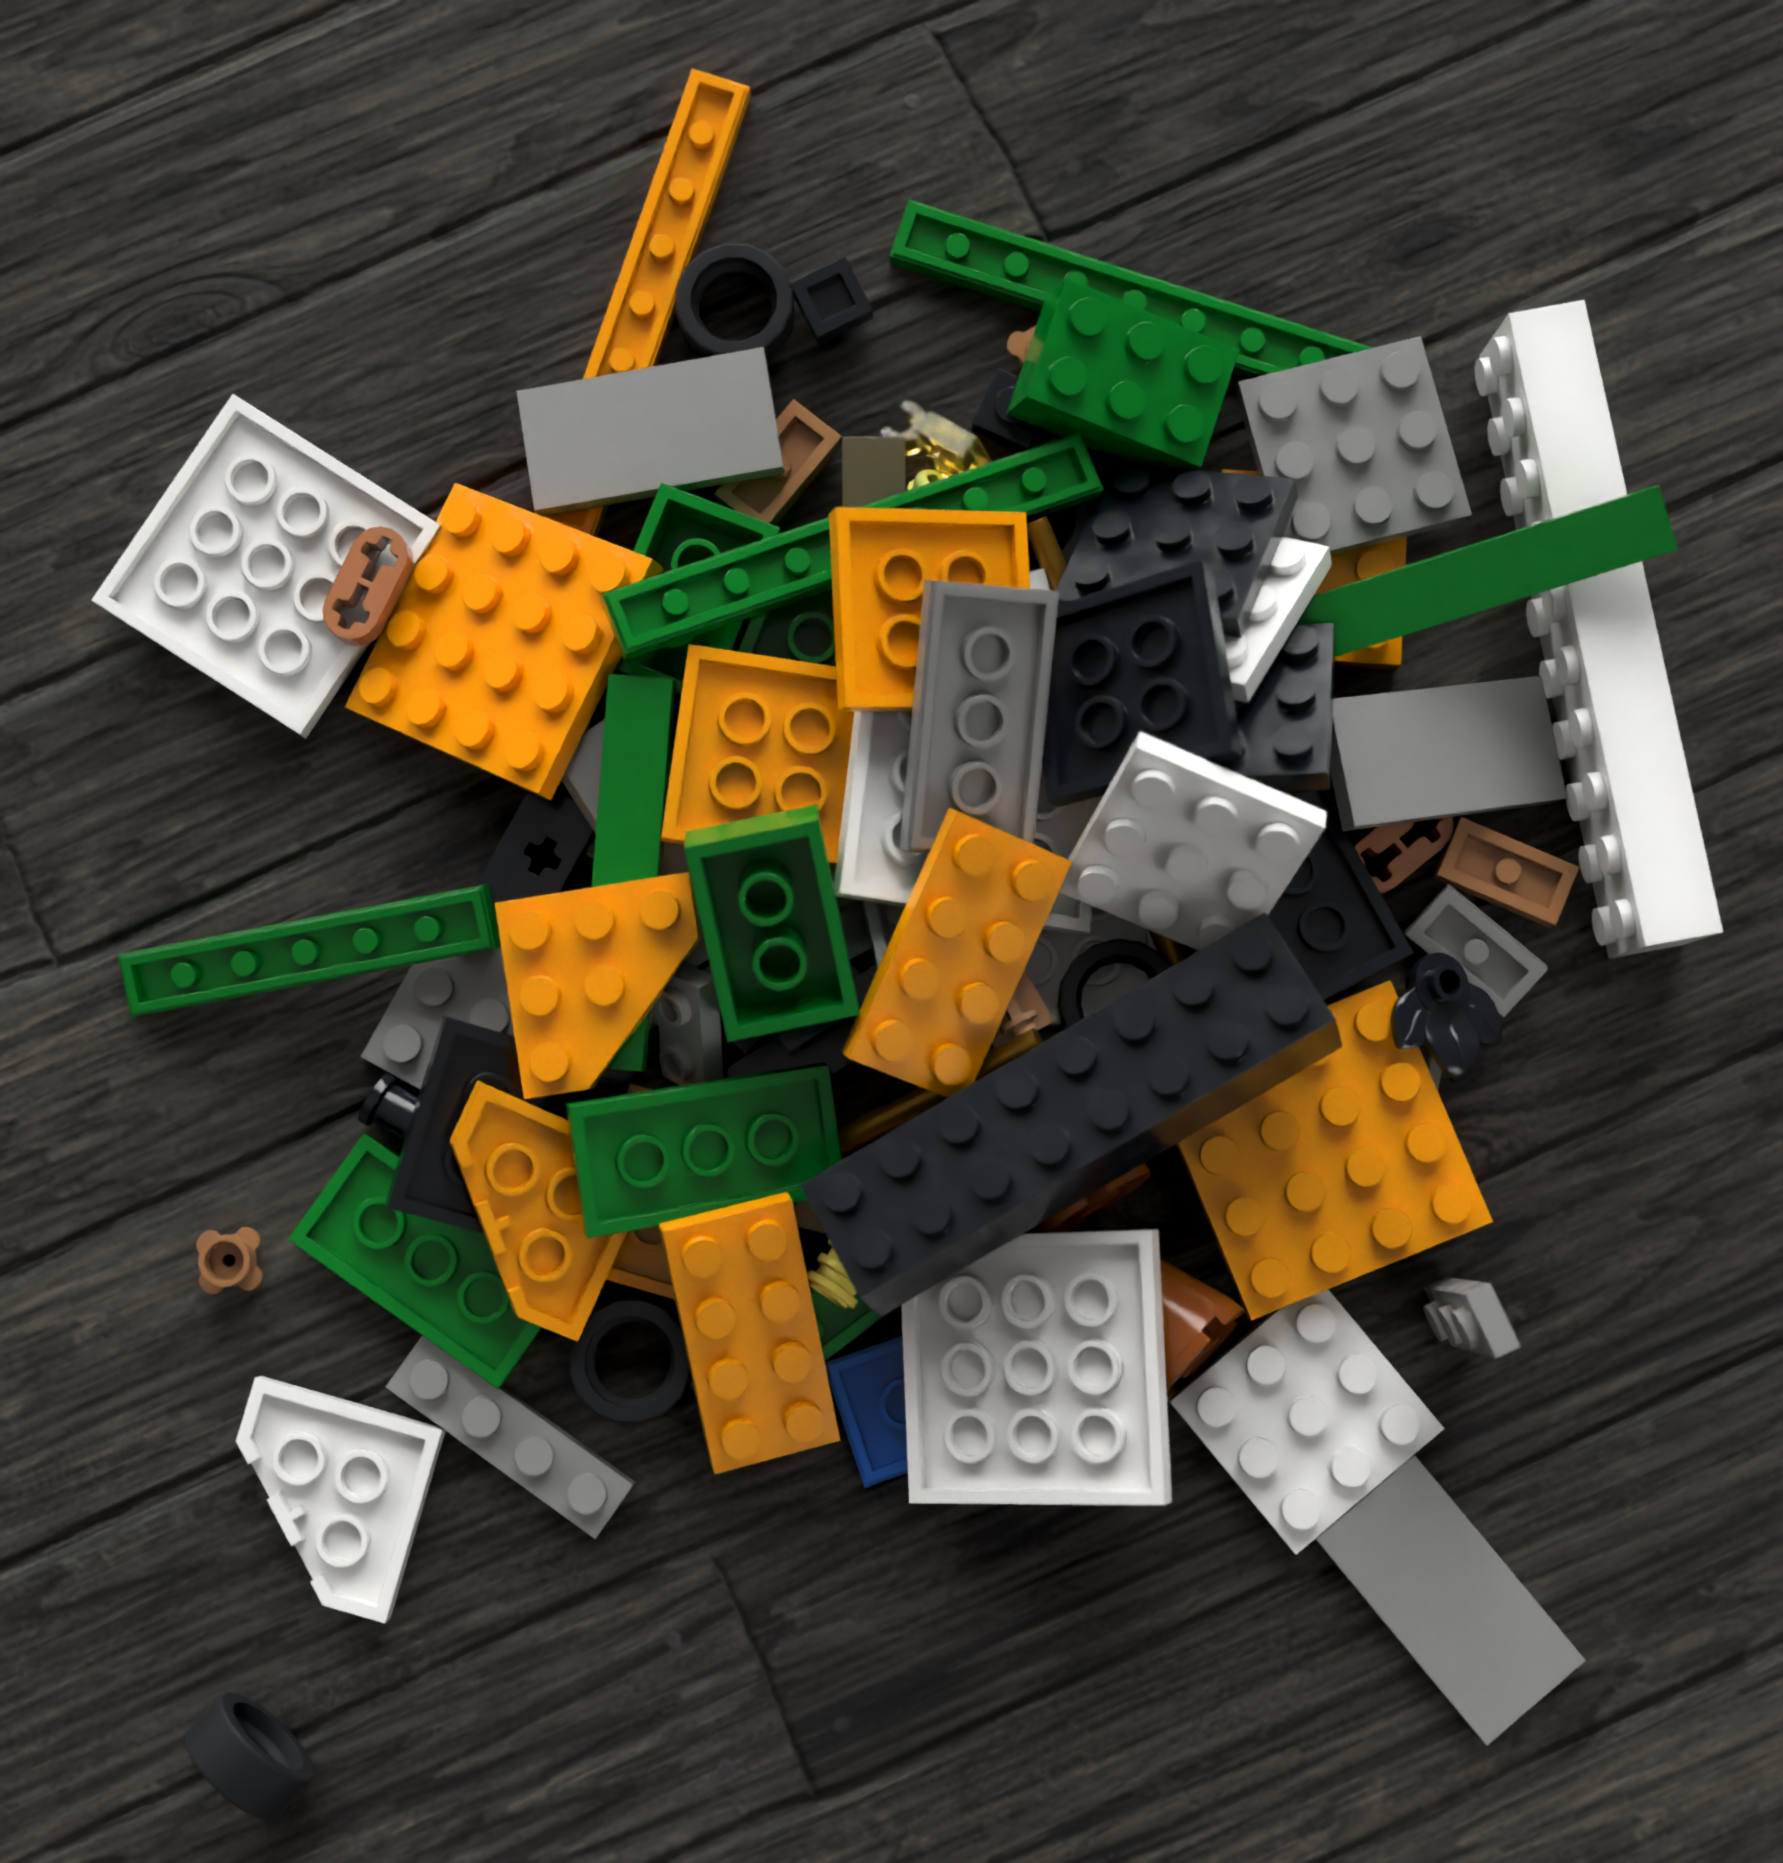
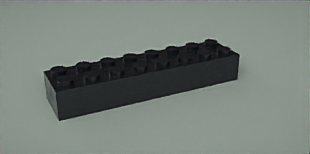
(1072, 1115)

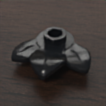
(1448, 1019)

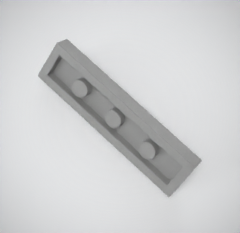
(512, 1437)

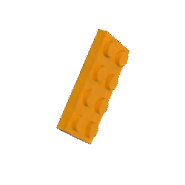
(956, 956)
(750, 1332)

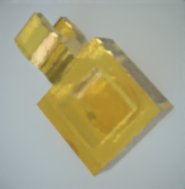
(949, 446)

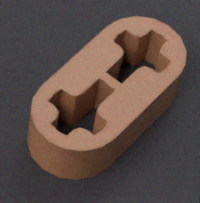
(355, 579)
(1407, 858)

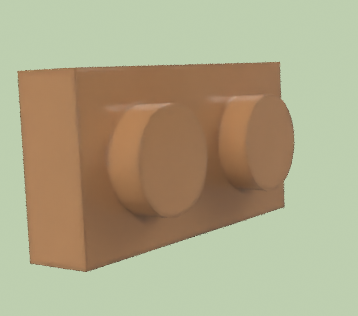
(806, 450)
(1506, 872)

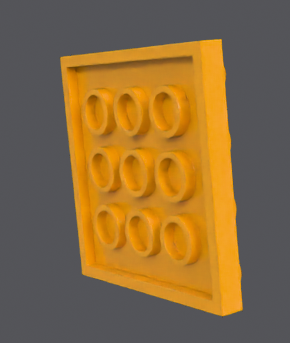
(500, 641)
(1334, 1167)

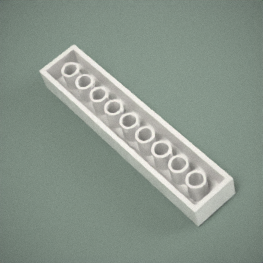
(1598, 643)

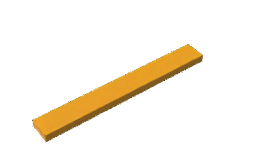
(666, 239)

